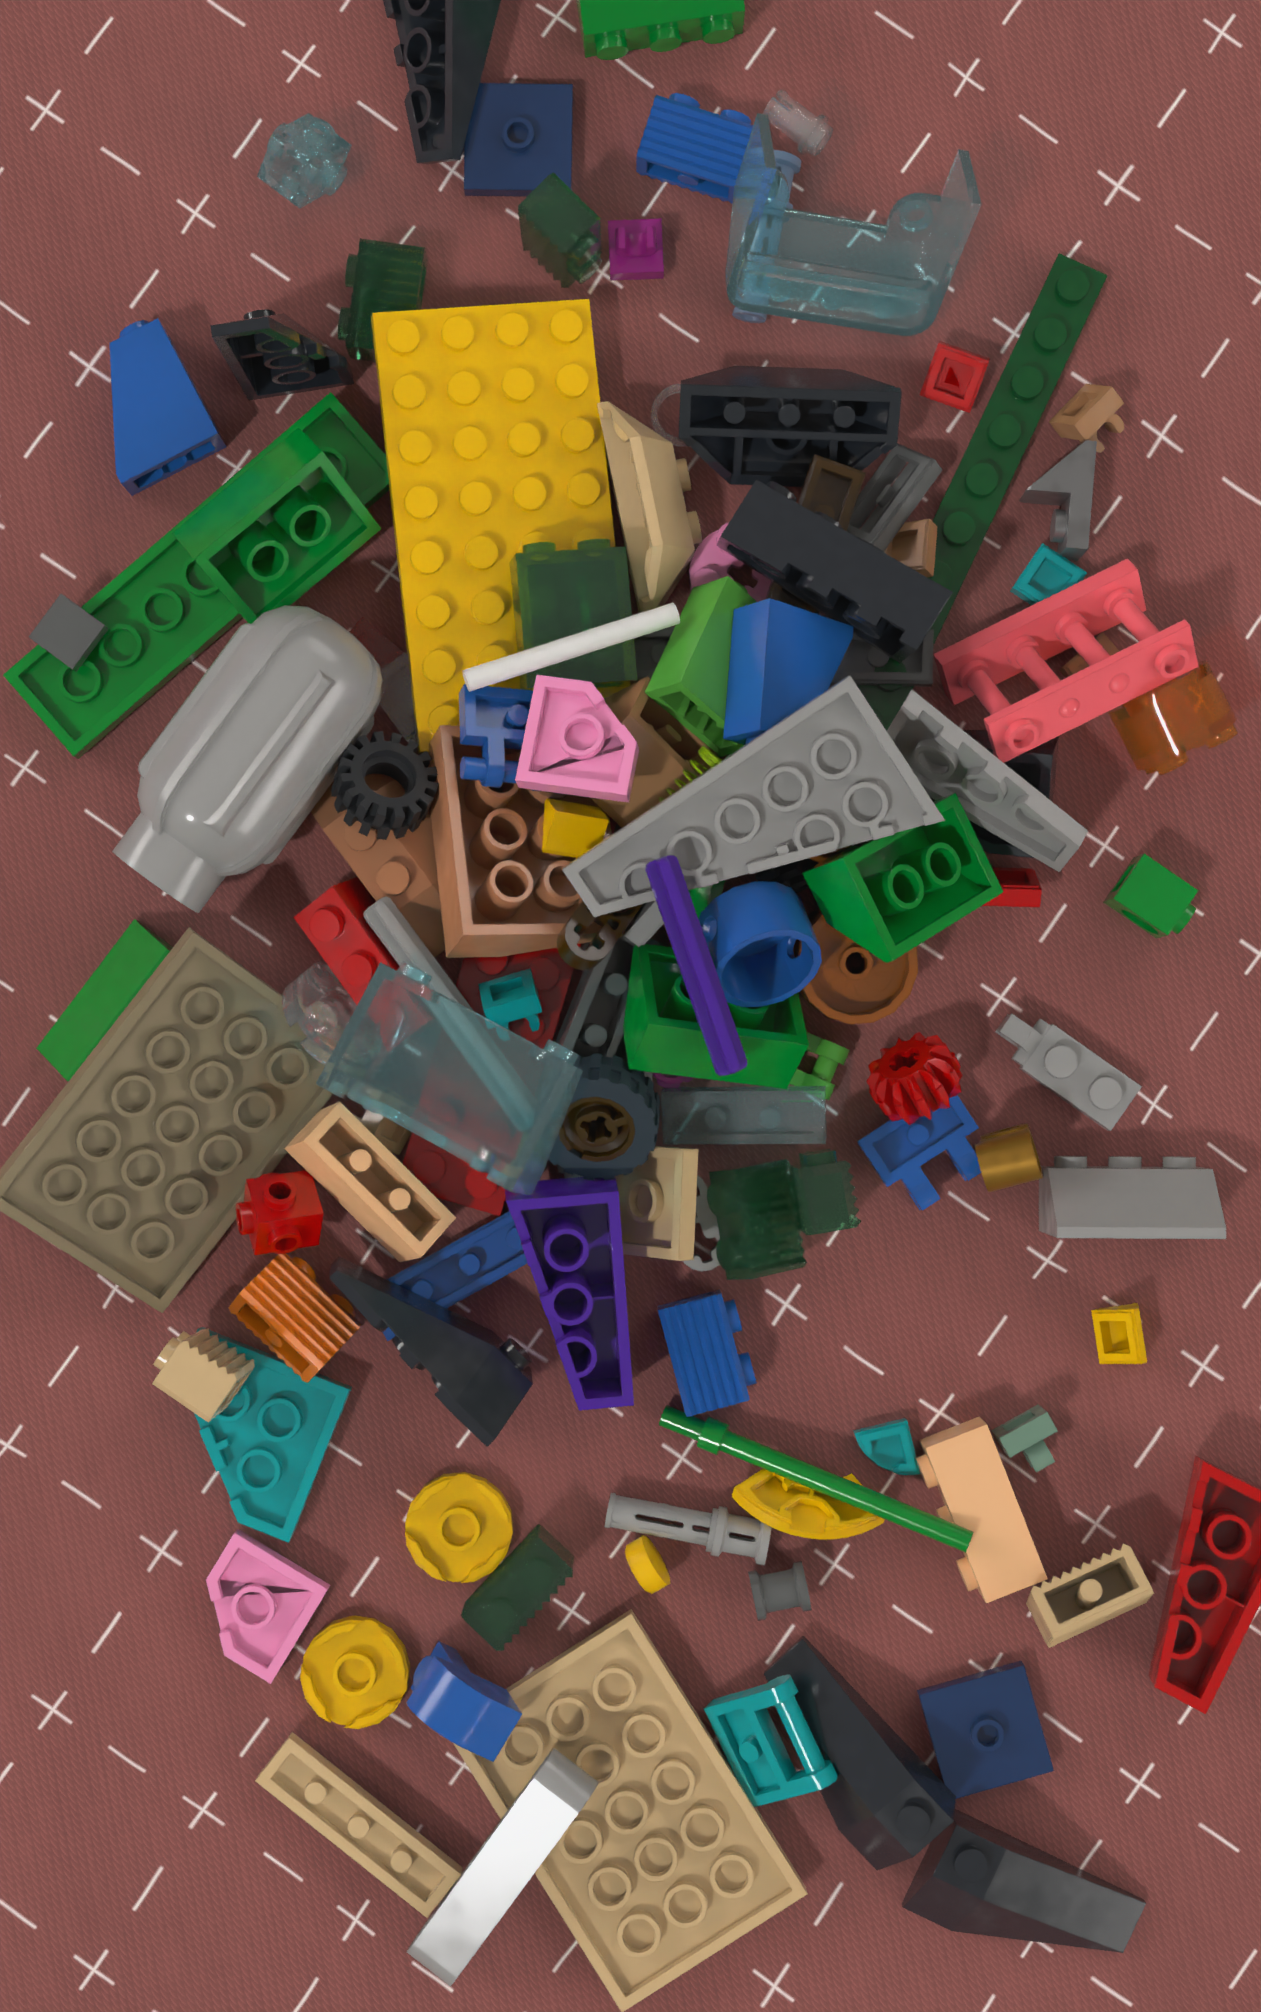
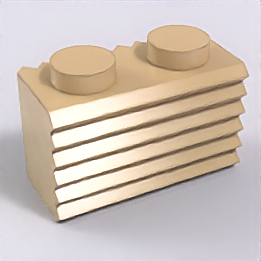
(201, 1372)
(1089, 1595)

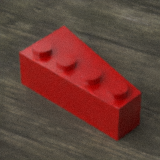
(1210, 1586)

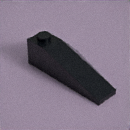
(444, 61)
(278, 356)
(470, 1365)
(883, 1791)

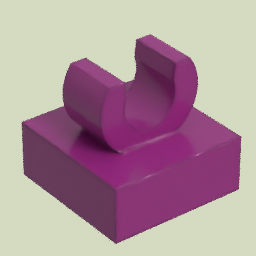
(635, 249)

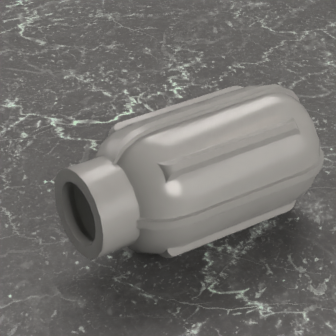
(250, 752)

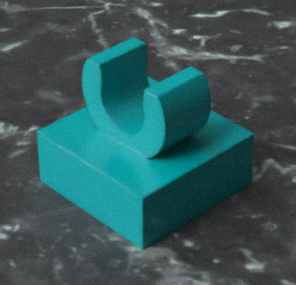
(511, 999)

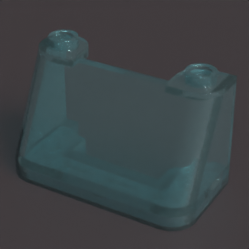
(454, 1077)

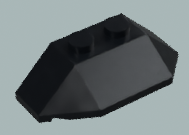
(775, 419)

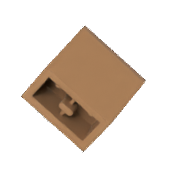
(663, 752)

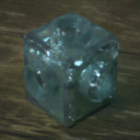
(305, 160)

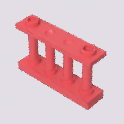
(1049, 628)

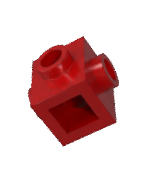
(280, 1212)

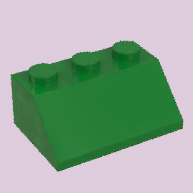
(621, 26)
(277, 528)
(905, 885)
(103, 998)
(667, 1038)

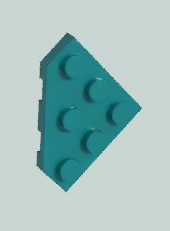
(272, 1440)

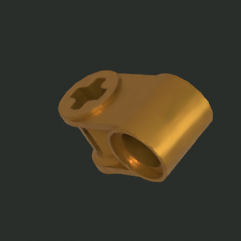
(1008, 1158)

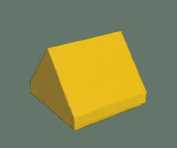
(572, 828)
(1119, 1335)

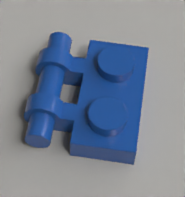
(495, 721)

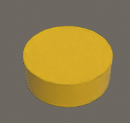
(647, 1564)

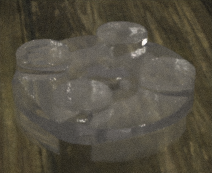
(320, 1008)

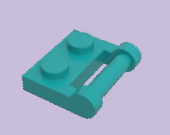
(756, 1747)

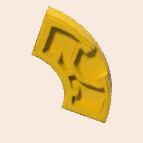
(800, 1509)

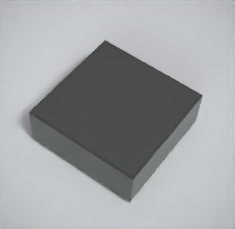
(68, 632)

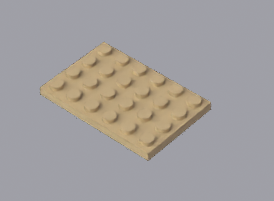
(668, 1844)

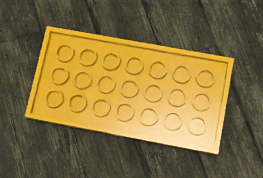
(484, 453)

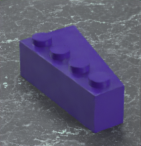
(577, 1262)

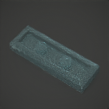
(744, 1115)

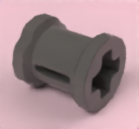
(780, 1590)

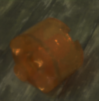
(1175, 719)

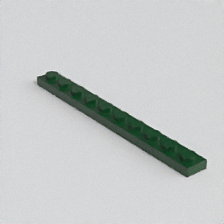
(1000, 443)

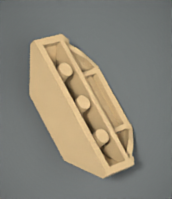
(649, 505)

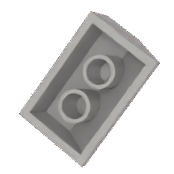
(1130, 1199)

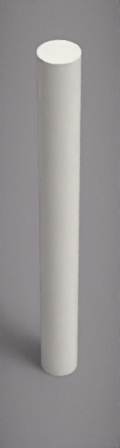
(571, 647)

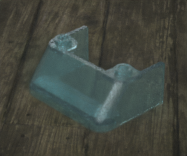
(844, 267)

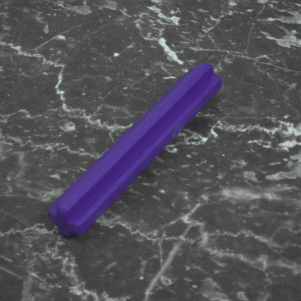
(696, 965)

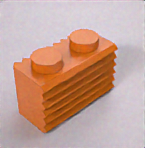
(295, 1315)

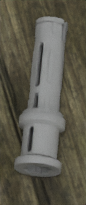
(623, 1512)

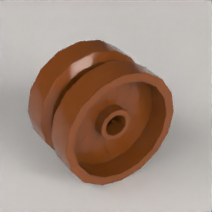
(865, 993)

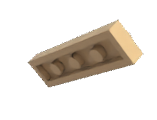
(359, 1825)

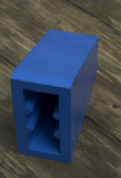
(156, 409)
(778, 664)

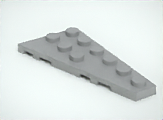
(784, 797)

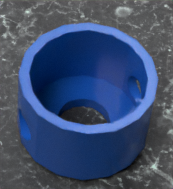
(753, 943)

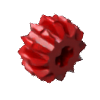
(914, 1078)

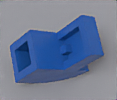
(462, 1704)

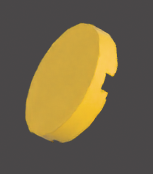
(459, 1527)
(355, 1672)

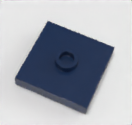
(518, 138)
(985, 1730)

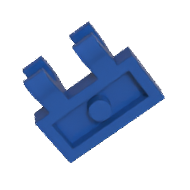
(900, 1149)

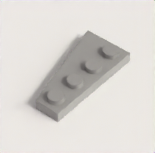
(988, 790)

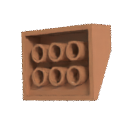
(490, 863)

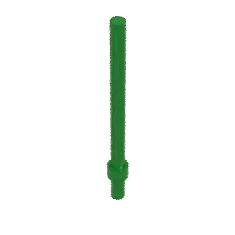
(715, 1437)

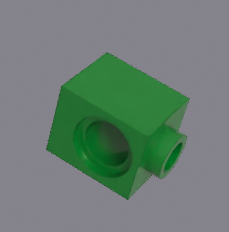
(1152, 897)

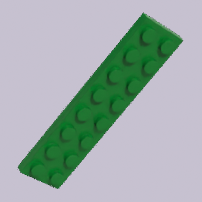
(168, 608)

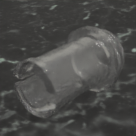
(798, 123)

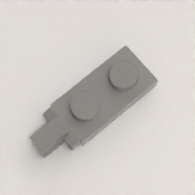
(1070, 1070)

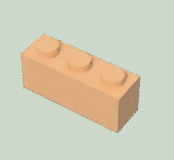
(370, 1182)
(981, 1499)

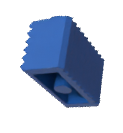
(693, 146)
(705, 1353)

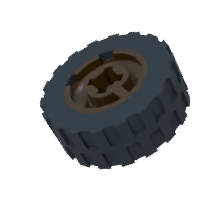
(629, 1117)

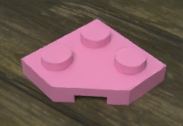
(575, 743)
(261, 1604)

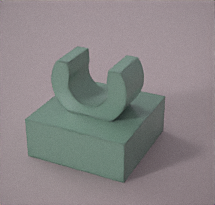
(1026, 1435)

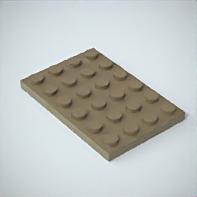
(166, 1124)

